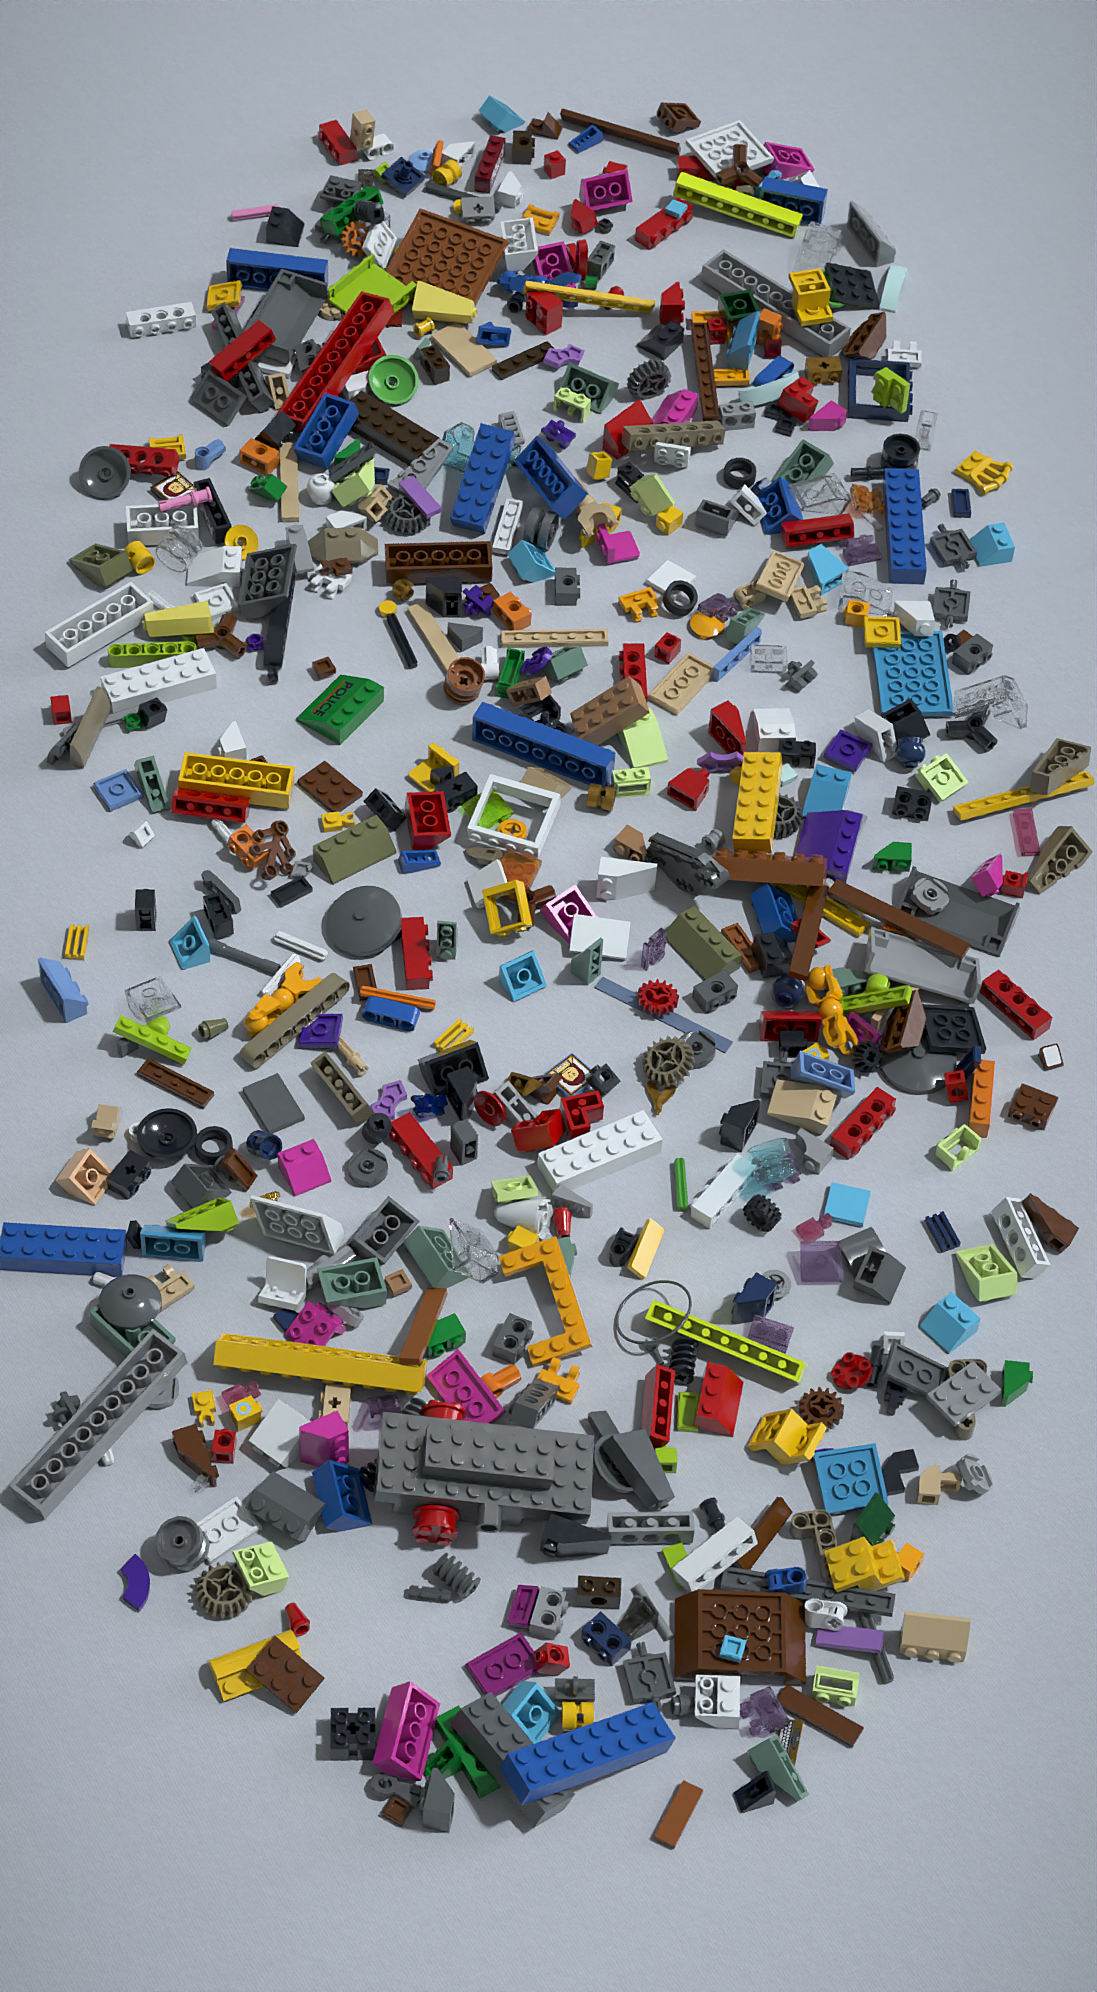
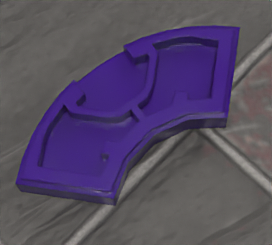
(138, 1582)

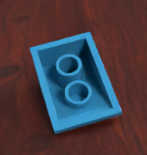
(827, 790)

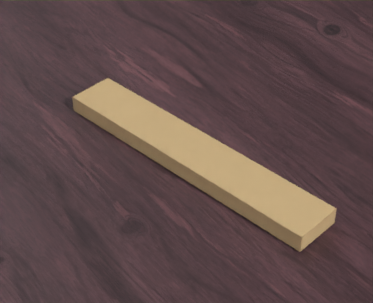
(289, 477)
(433, 634)
(554, 638)

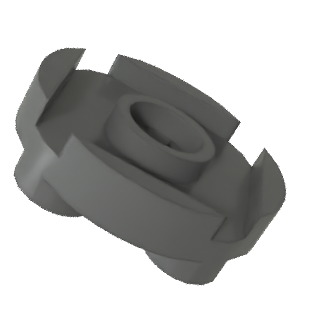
(707, 1050)
(371, 1177)

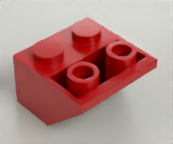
(672, 305)
(544, 311)

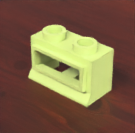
(574, 401)
(629, 778)
(963, 1134)
(835, 1695)

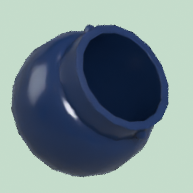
(910, 752)
(787, 991)

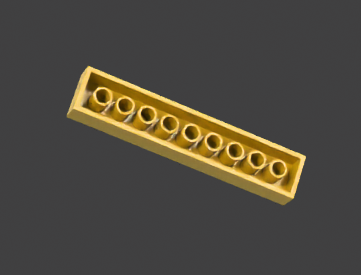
(318, 1362)

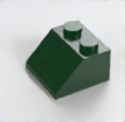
(737, 305)
(874, 1521)

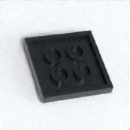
(851, 285)
(952, 1029)

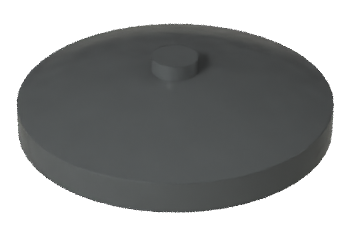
(364, 921)
(917, 1069)

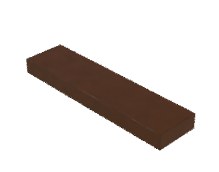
(175, 1083)
(765, 1531)
(820, 1716)

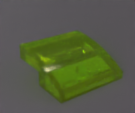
(495, 810)

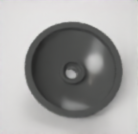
(93, 470)
(130, 1310)
(608, 1470)

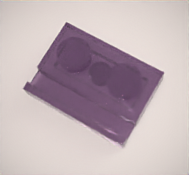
(654, 949)
(770, 1333)
(382, 1404)

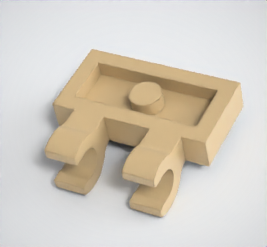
(803, 601)
(175, 1286)

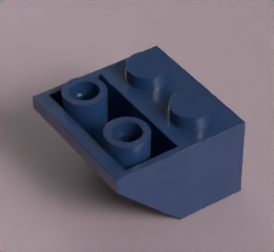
(755, 1299)

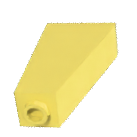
(442, 305)
(179, 620)

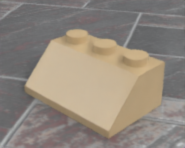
(934, 1636)

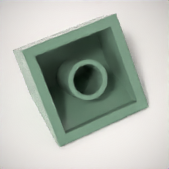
(565, 662)

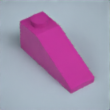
(989, 876)

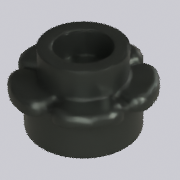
(605, 225)

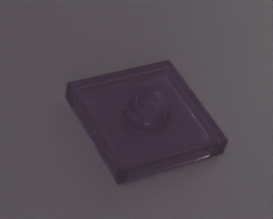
(820, 1261)

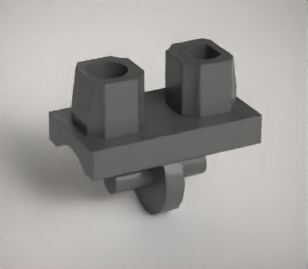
(798, 672)
(65, 1408)
(574, 1690)

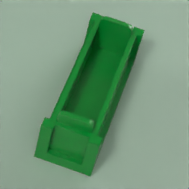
(510, 672)

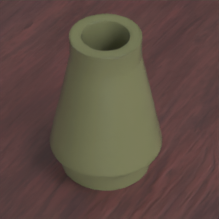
(210, 1028)

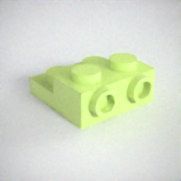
(941, 777)
(513, 1188)

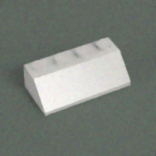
(522, 243)

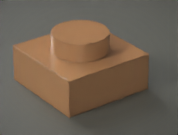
(398, 1282)

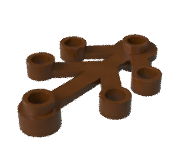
(279, 831)

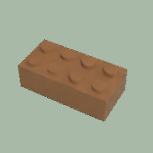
(610, 712)

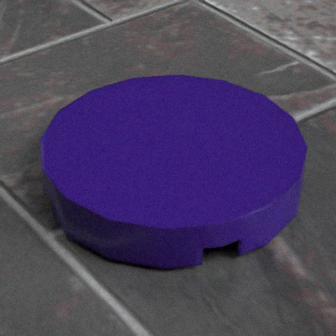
(538, 661)

